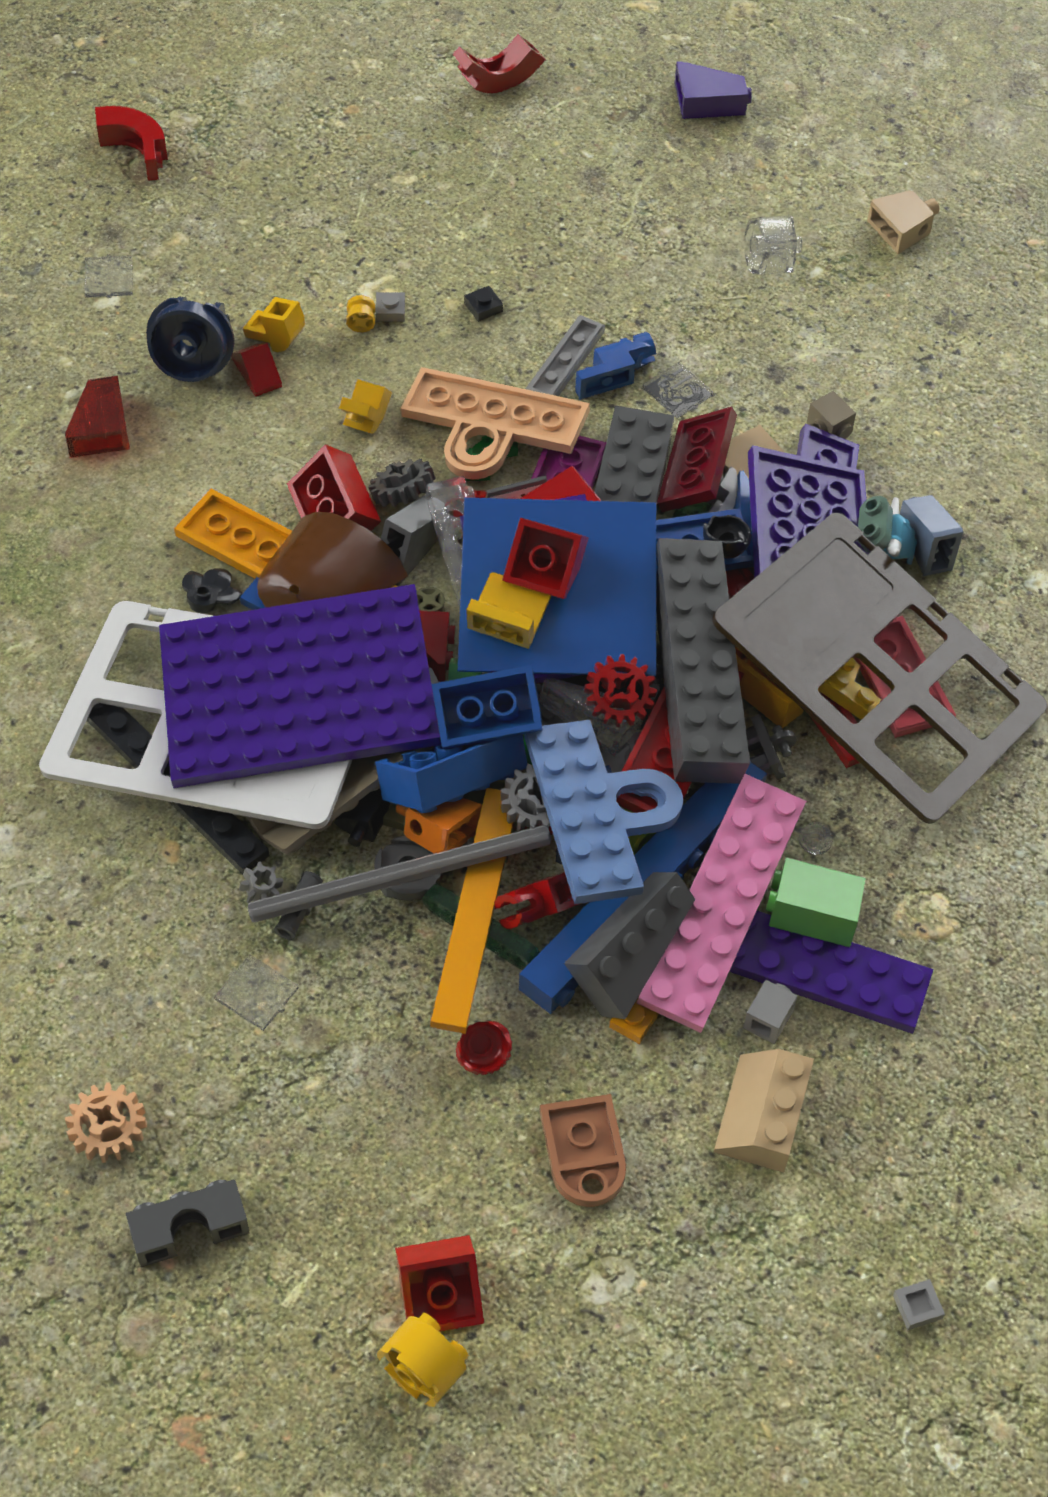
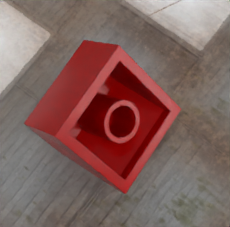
(544, 558)
(441, 1282)

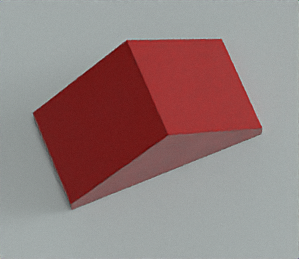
(258, 368)

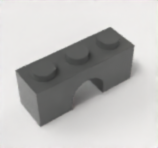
(156, 1224)

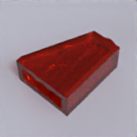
(98, 420)

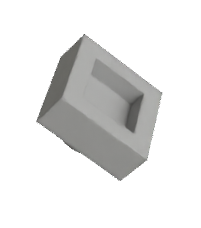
(390, 306)
(918, 1304)

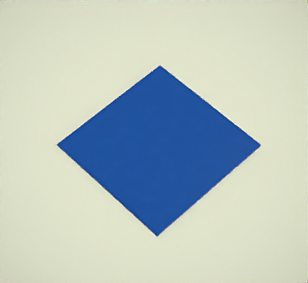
(607, 606)

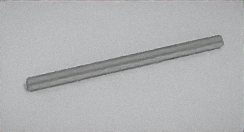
(399, 873)

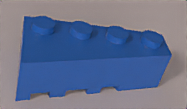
(447, 774)

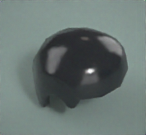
(731, 531)

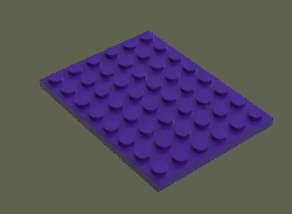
(296, 686)

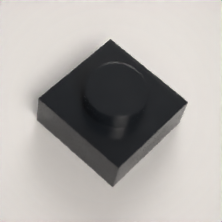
(483, 303)

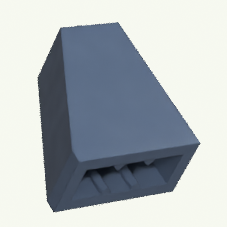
(935, 532)

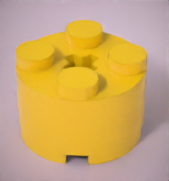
(423, 1359)

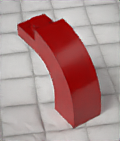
(503, 70)
(135, 129)

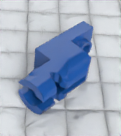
(615, 365)

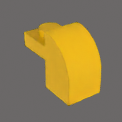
(276, 324)
(366, 406)

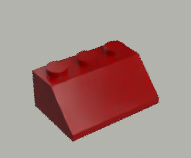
(333, 485)

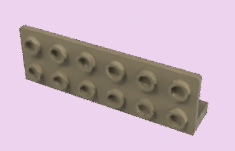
(359, 781)

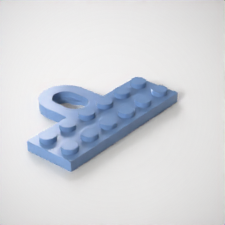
(585, 814)

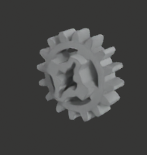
(524, 806)

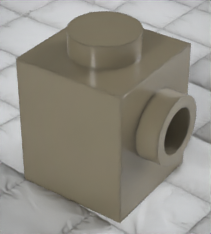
(832, 415)

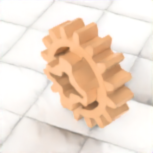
(112, 1135)

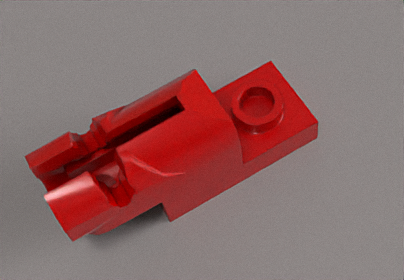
(546, 898)

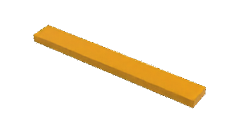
(471, 925)

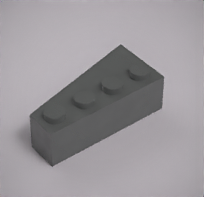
(629, 944)

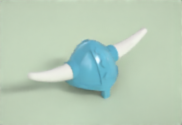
(902, 536)

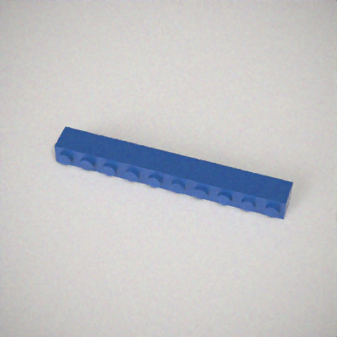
(670, 850)

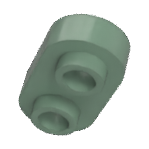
(876, 521)

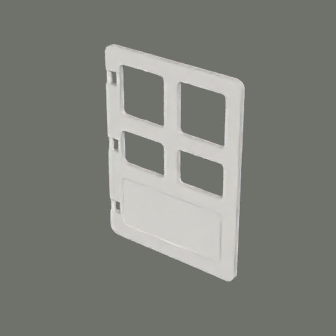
(290, 797)

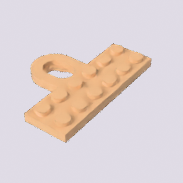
(495, 411)

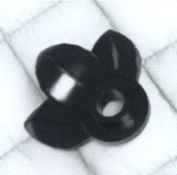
(209, 589)

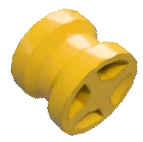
(360, 313)

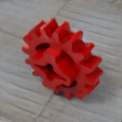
(629, 700)

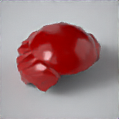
(484, 1047)

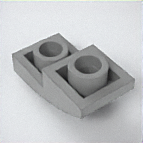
(726, 493)

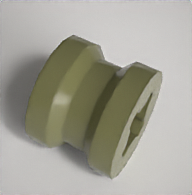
(430, 598)

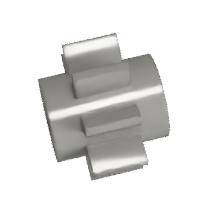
(256, 877)

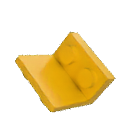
(507, 611)

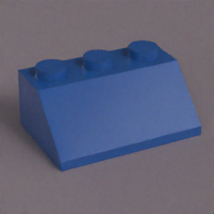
(487, 707)

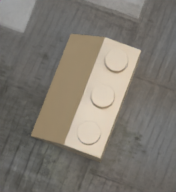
(764, 1108)

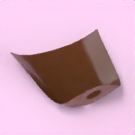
(326, 560)

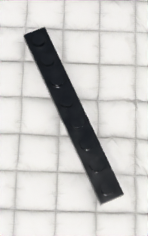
(218, 827)

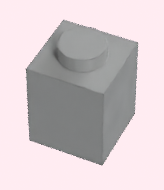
(770, 1011)

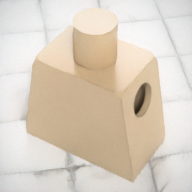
(902, 218)

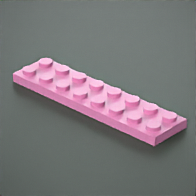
(725, 903)

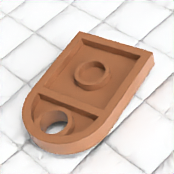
(583, 1146)

